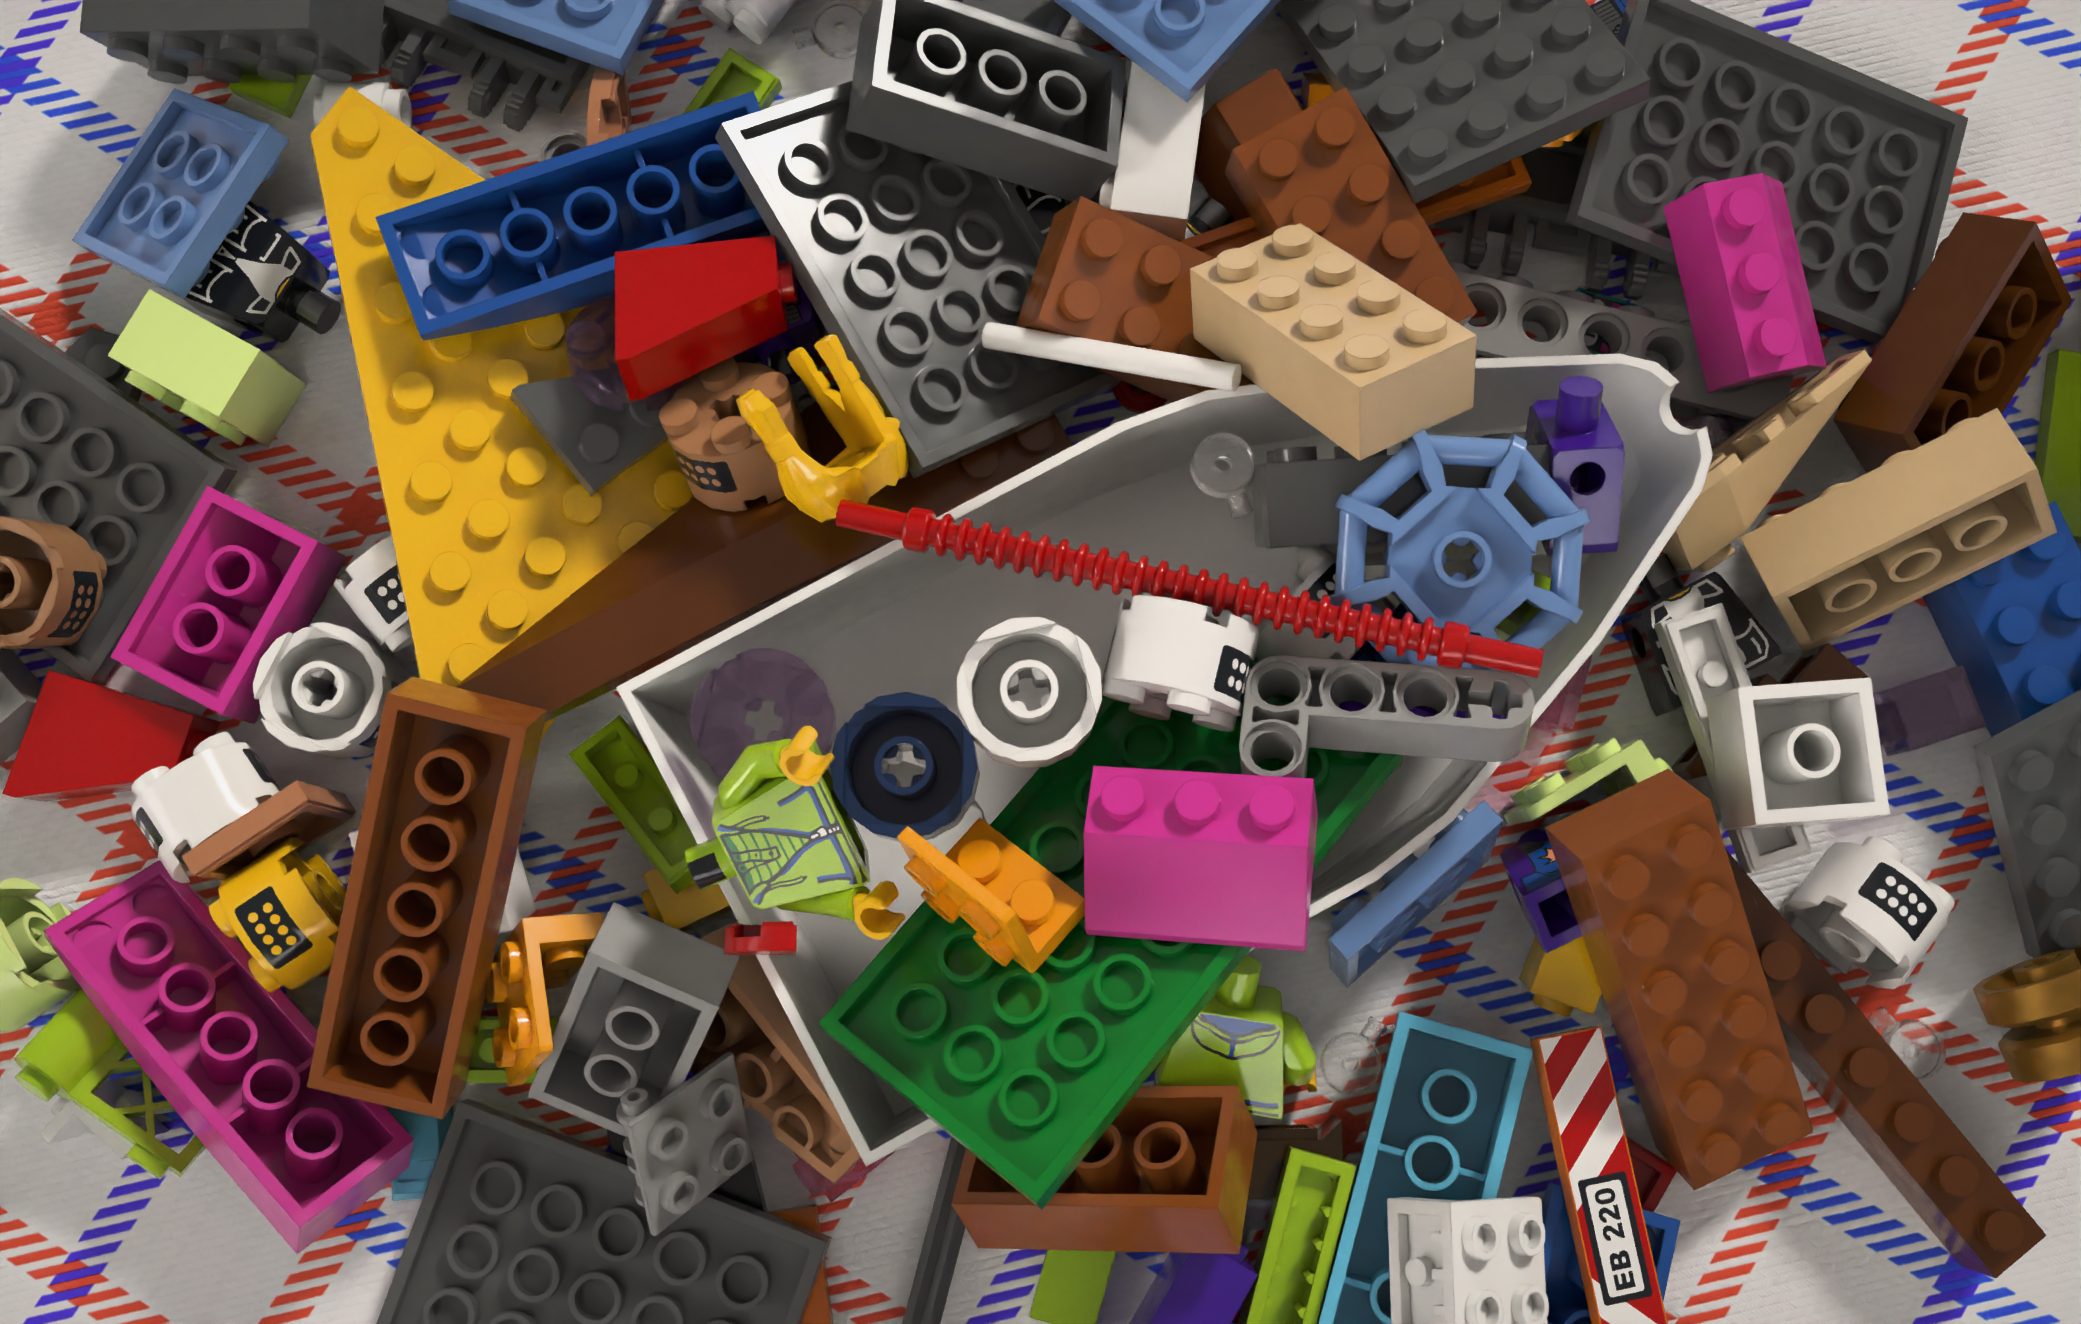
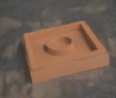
(295, 811)

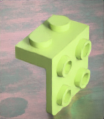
(1608, 764)

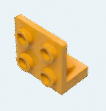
(998, 891)
(534, 958)

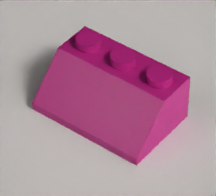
(1744, 282)
(223, 601)
(1199, 857)

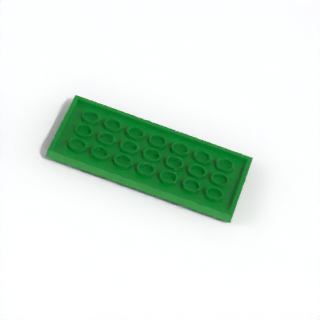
(1049, 1059)

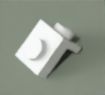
(72, 1120)

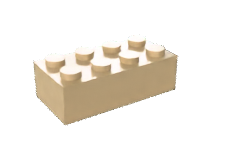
(1333, 339)
(1901, 530)

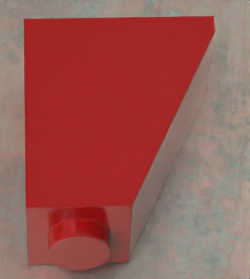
(695, 307)
(98, 740)

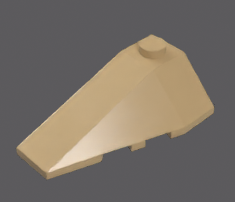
(1755, 463)

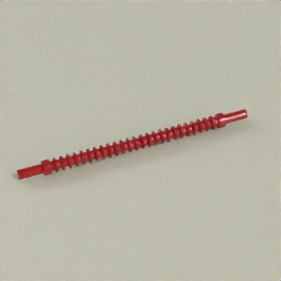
(1449, 644)

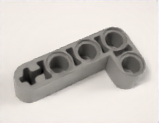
(1386, 722)

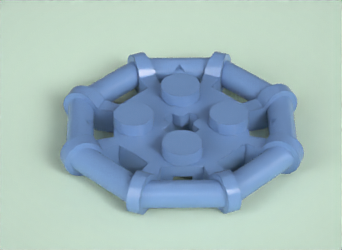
(1461, 516)

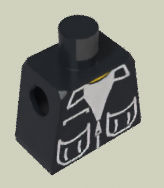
(265, 282)
(1671, 599)

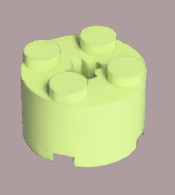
(30, 969)

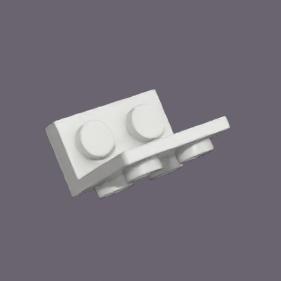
(1467, 1261)

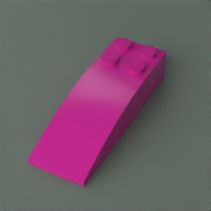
(228, 1054)

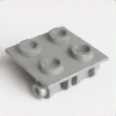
(685, 1141)

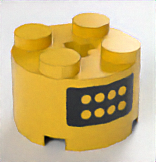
(283, 915)

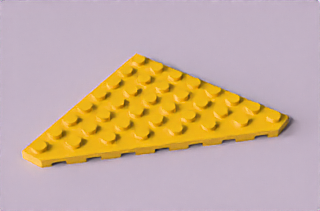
(472, 493)

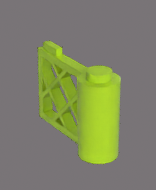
(74, 1060)

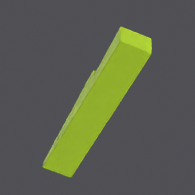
(1299, 1240)

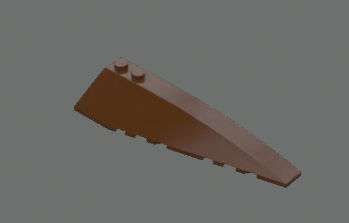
(718, 568)

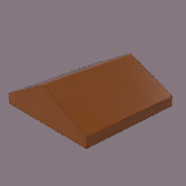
(1234, 122)

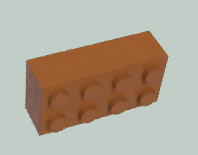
(1340, 184)
(1119, 286)
(1157, 1180)

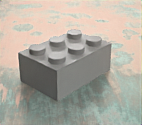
(632, 1017)

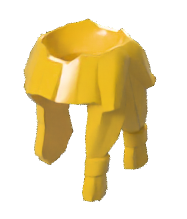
(874, 445)

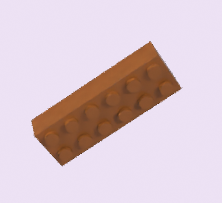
(425, 896)
(1681, 976)

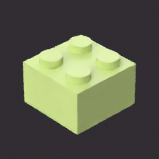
(205, 372)

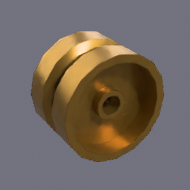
(2044, 1011)

